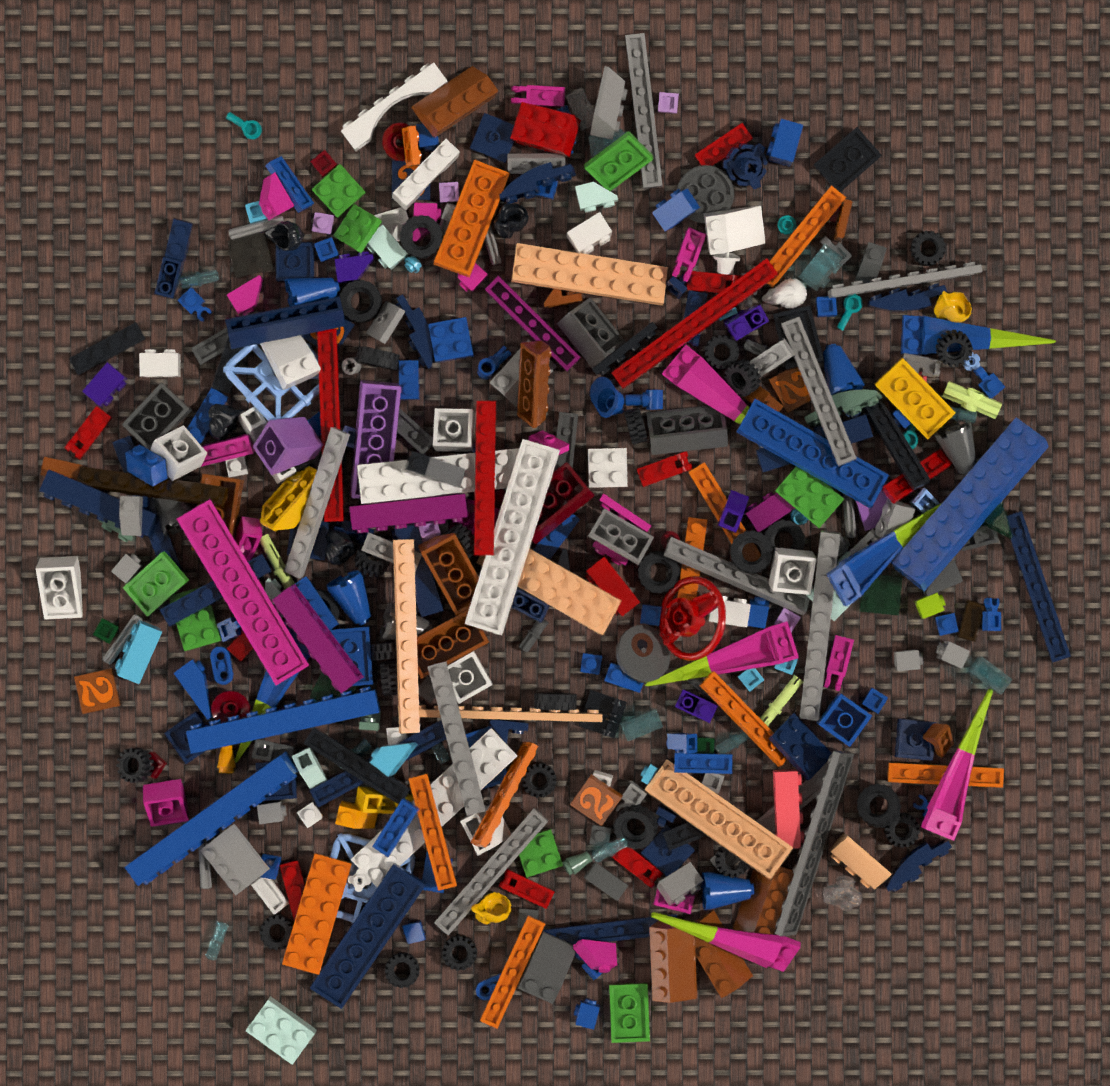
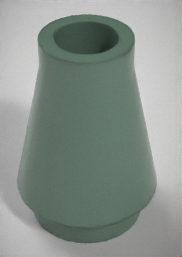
(576, 863)

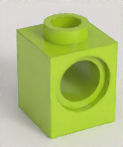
(930, 605)

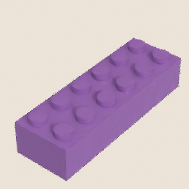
(375, 427)

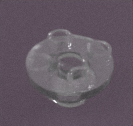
(843, 894)

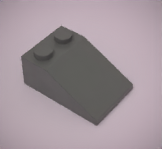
(547, 967)

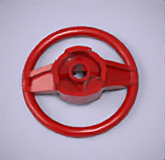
(687, 616)

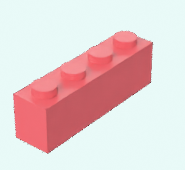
(787, 806)

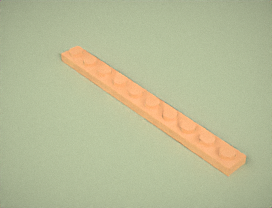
(406, 636)
(517, 714)

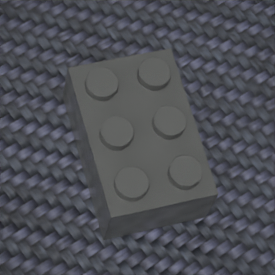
(156, 415)

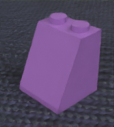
(287, 444)

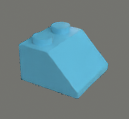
(391, 757)

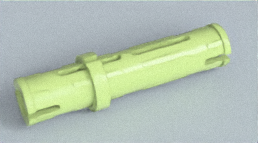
(276, 561)
(780, 701)

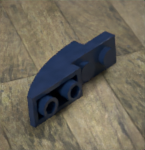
(528, 183)
(174, 258)
(900, 302)
(421, 337)
(529, 605)
(908, 867)

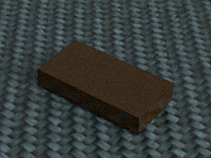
(971, 621)

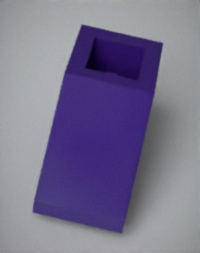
(352, 268)
(745, 321)
(733, 511)
(696, 706)

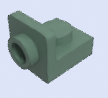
(370, 722)

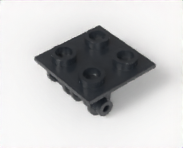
(612, 713)

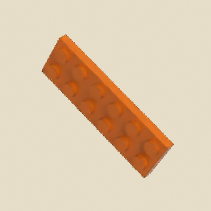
(471, 218)
(316, 913)

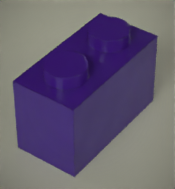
(105, 385)

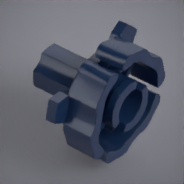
(751, 175)

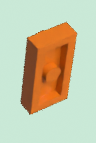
(410, 141)

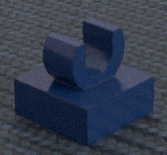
(676, 286)
(664, 815)

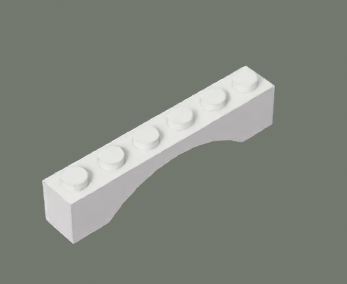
(362, 129)

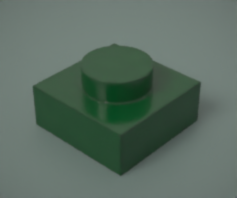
(106, 630)
(705, 745)

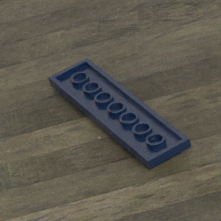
(367, 935)

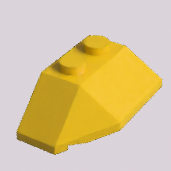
(288, 502)

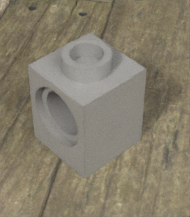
(127, 567)
(908, 660)
(271, 812)

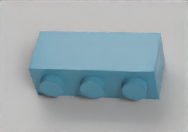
(138, 651)

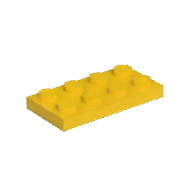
(915, 398)

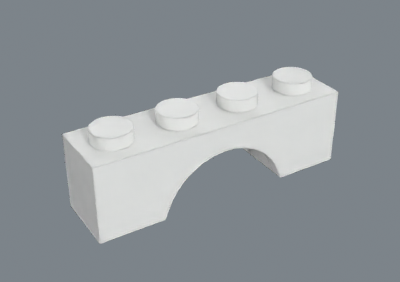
(425, 173)
(253, 424)

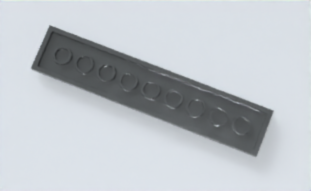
(814, 844)

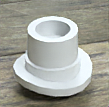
(726, 262)

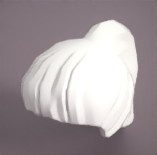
(788, 294)

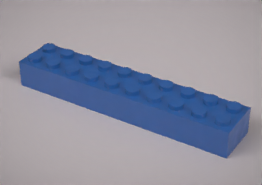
(970, 504)
(207, 822)

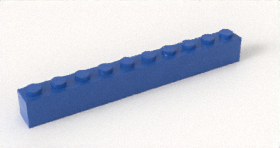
(284, 720)

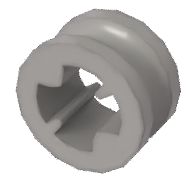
(348, 361)

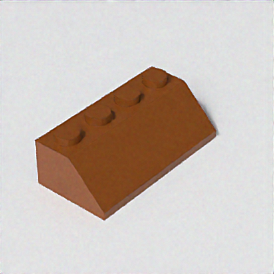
(455, 100)
(533, 382)
(232, 504)
(451, 570)
(448, 643)
(764, 907)
(672, 964)
(723, 968)

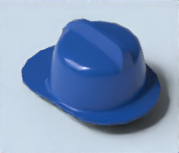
(606, 397)

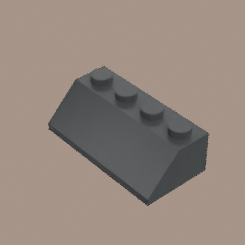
(686, 430)

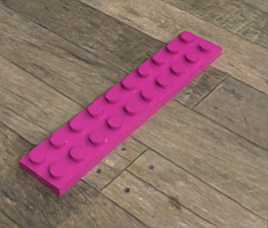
(242, 592)

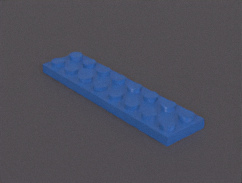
(811, 453)

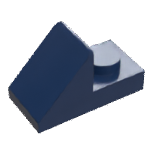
(502, 727)

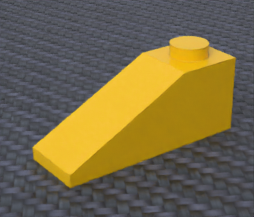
(372, 801)

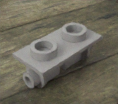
(928, 366)

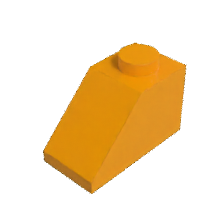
(352, 817)

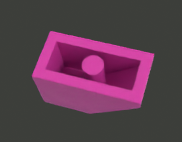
(274, 197)
(425, 209)
(477, 277)
(246, 296)
(248, 536)
(597, 954)

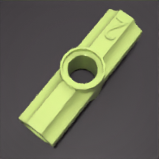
(972, 399)

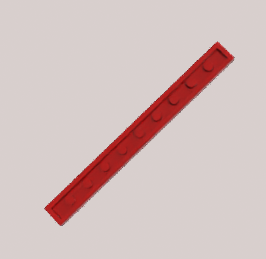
(695, 323)
(330, 412)

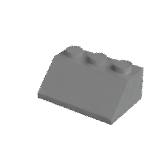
(608, 105)
(508, 378)
(621, 536)
(234, 859)

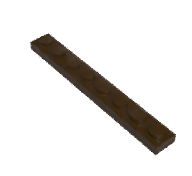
(167, 489)

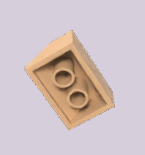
(859, 862)

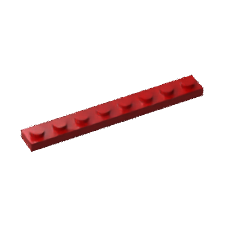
(484, 478)

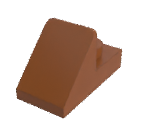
(556, 298)
(764, 397)
(940, 737)

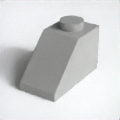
(131, 515)

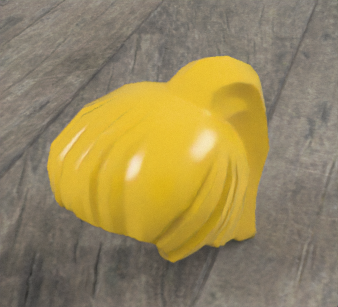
(953, 307)
(492, 908)

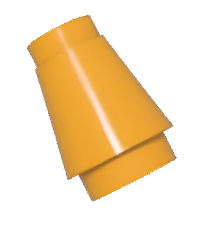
(226, 760)

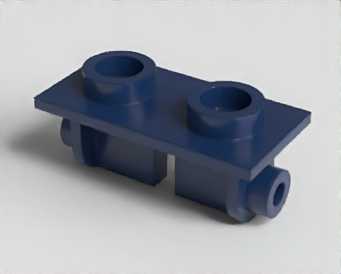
(346, 526)

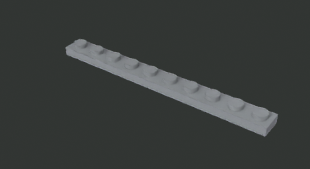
(819, 627)

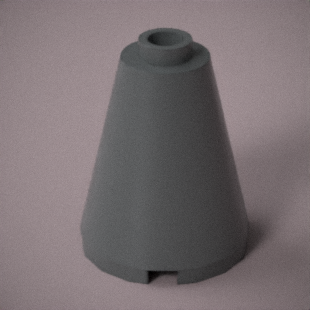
(958, 445)
(168, 512)
(388, 630)

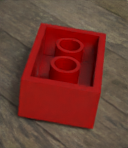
(545, 129)
(609, 580)

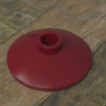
(389, 138)
(220, 705)

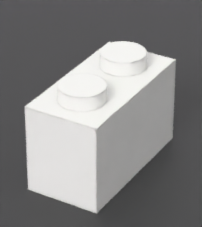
(160, 364)

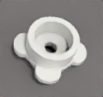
(354, 880)

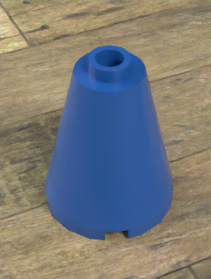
(310, 289)
(839, 371)
(351, 596)
(723, 890)

